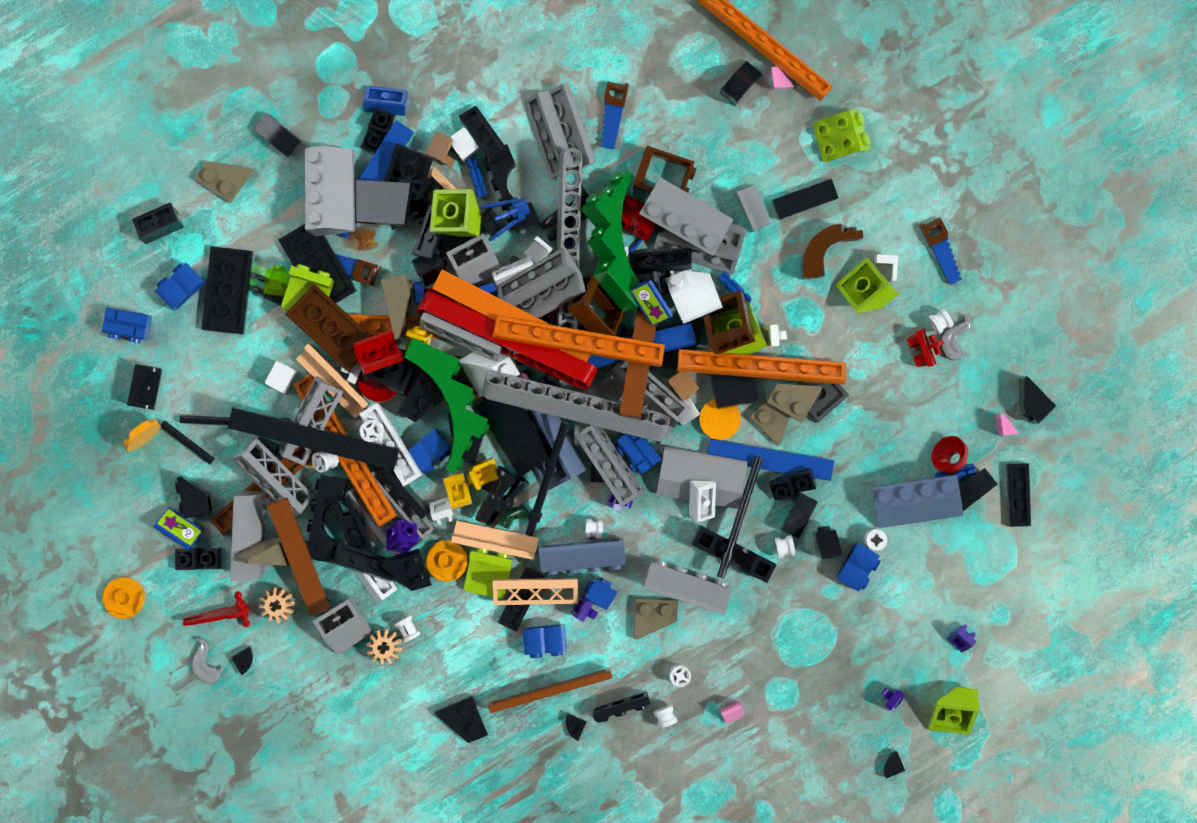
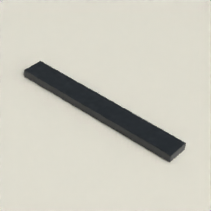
(313, 438)

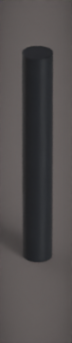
(187, 442)

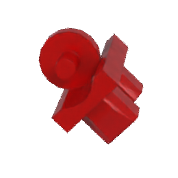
(927, 357)

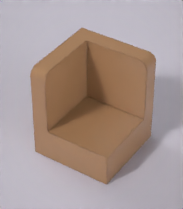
(439, 149)
(683, 385)

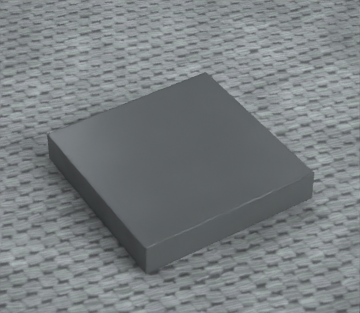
(828, 399)

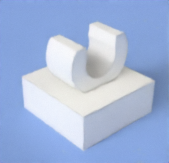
(772, 335)
(353, 373)
(441, 509)

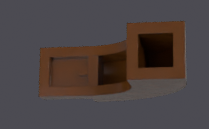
(813, 256)

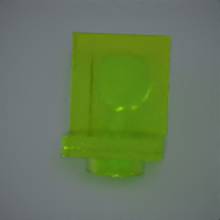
(276, 281)

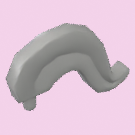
(950, 348)
(201, 668)

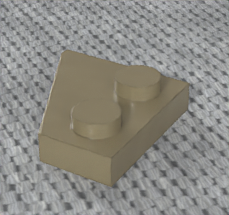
(224, 178)
(793, 399)
(771, 421)
(653, 615)

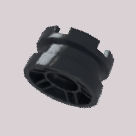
(488, 222)

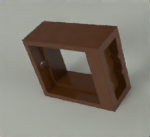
(649, 152)
(585, 314)
(734, 337)

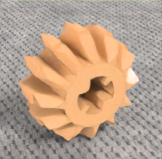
(280, 612)
(379, 641)

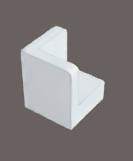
(464, 144)
(538, 250)
(887, 266)
(281, 377)

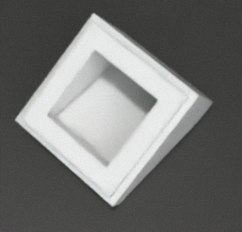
(691, 414)

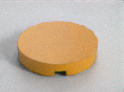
(719, 423)
(141, 435)
(446, 560)
(123, 597)

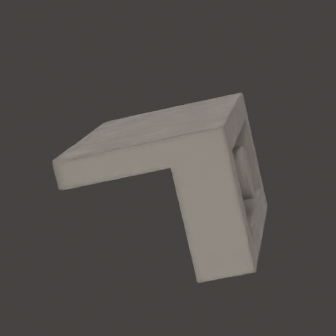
(752, 208)

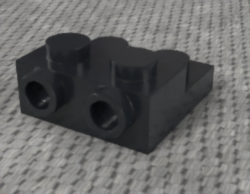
(411, 167)
(391, 377)

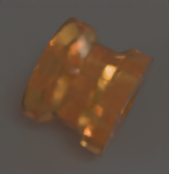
(366, 240)

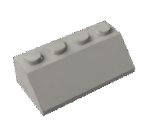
(329, 190)
(686, 216)
(248, 531)
(687, 587)

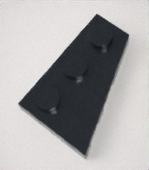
(423, 397)

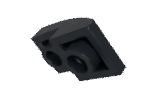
(377, 130)
(277, 134)
(791, 483)
(976, 488)
(197, 558)

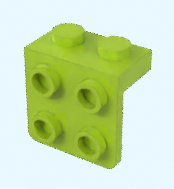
(841, 135)
(301, 281)
(483, 569)

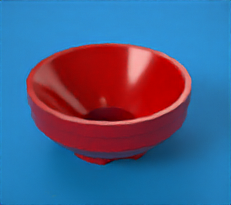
(944, 451)

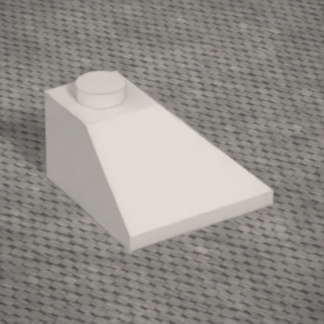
(693, 294)
(477, 367)

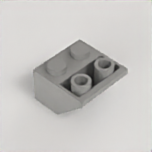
(474, 261)
(343, 626)

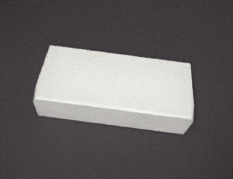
(510, 270)
(702, 500)
(378, 588)

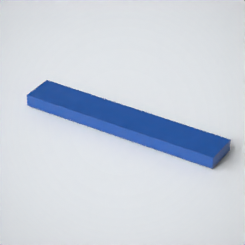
(379, 164)
(672, 338)
(773, 459)

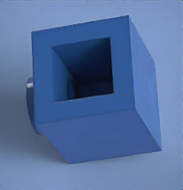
(600, 592)

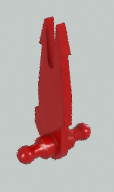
(239, 610)

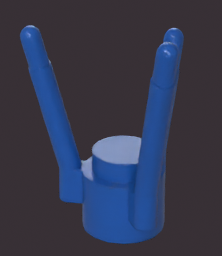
(518, 209)

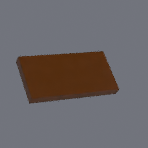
(328, 325)

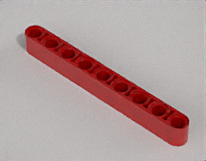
(548, 360)

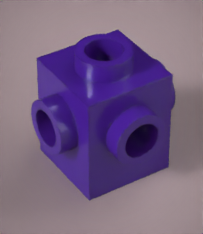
(401, 536)

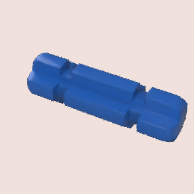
(476, 177)
(732, 285)
(968, 470)

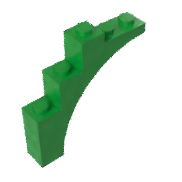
(607, 242)
(465, 423)

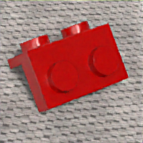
(633, 222)
(377, 352)

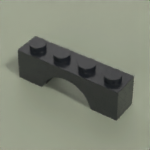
(500, 170)
(320, 544)
(743, 557)

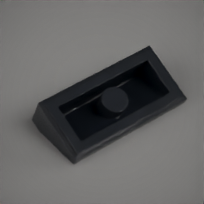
(799, 515)

